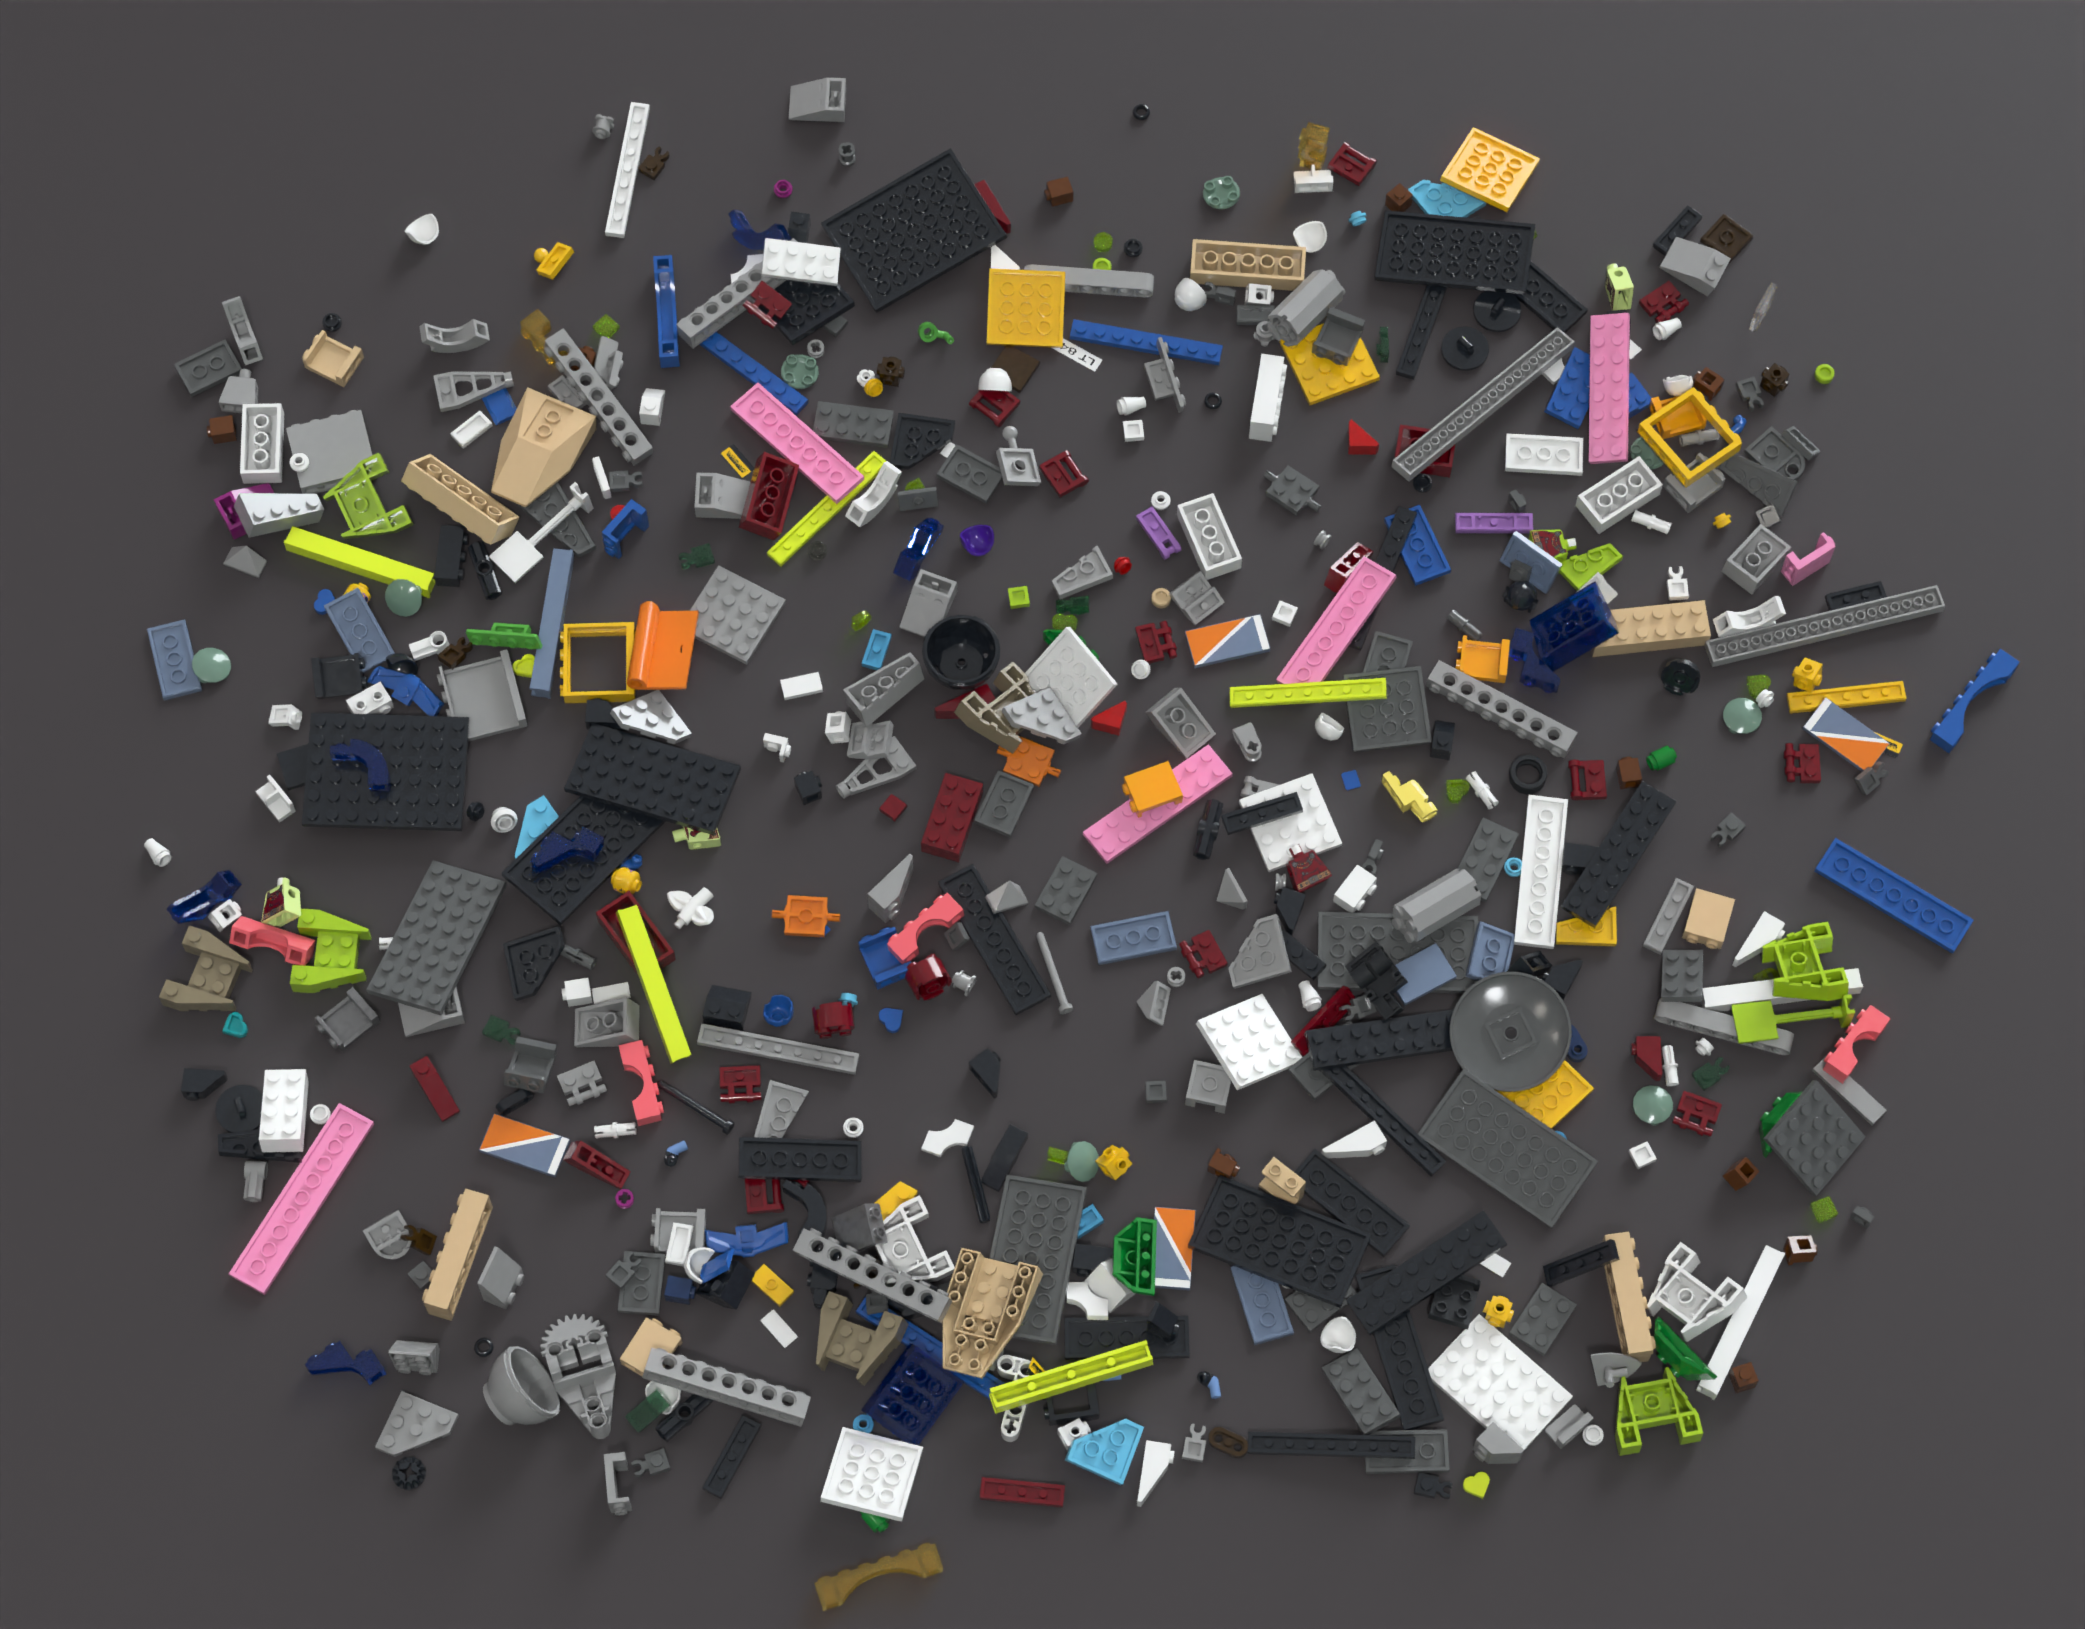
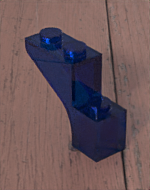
(920, 543)
(1535, 672)
(557, 849)
(199, 903)
(337, 1360)

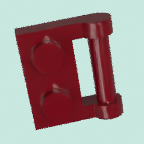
(1350, 168)
(1001, 400)
(1058, 476)
(1594, 780)
(757, 1197)

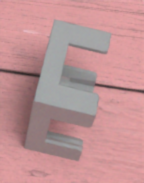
(1208, 1086)

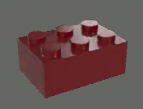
(1409, 435)

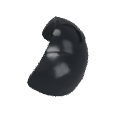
(402, 663)

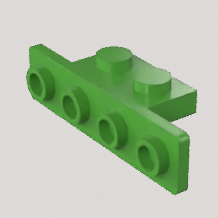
(505, 636)

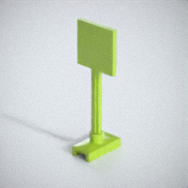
(1758, 1023)

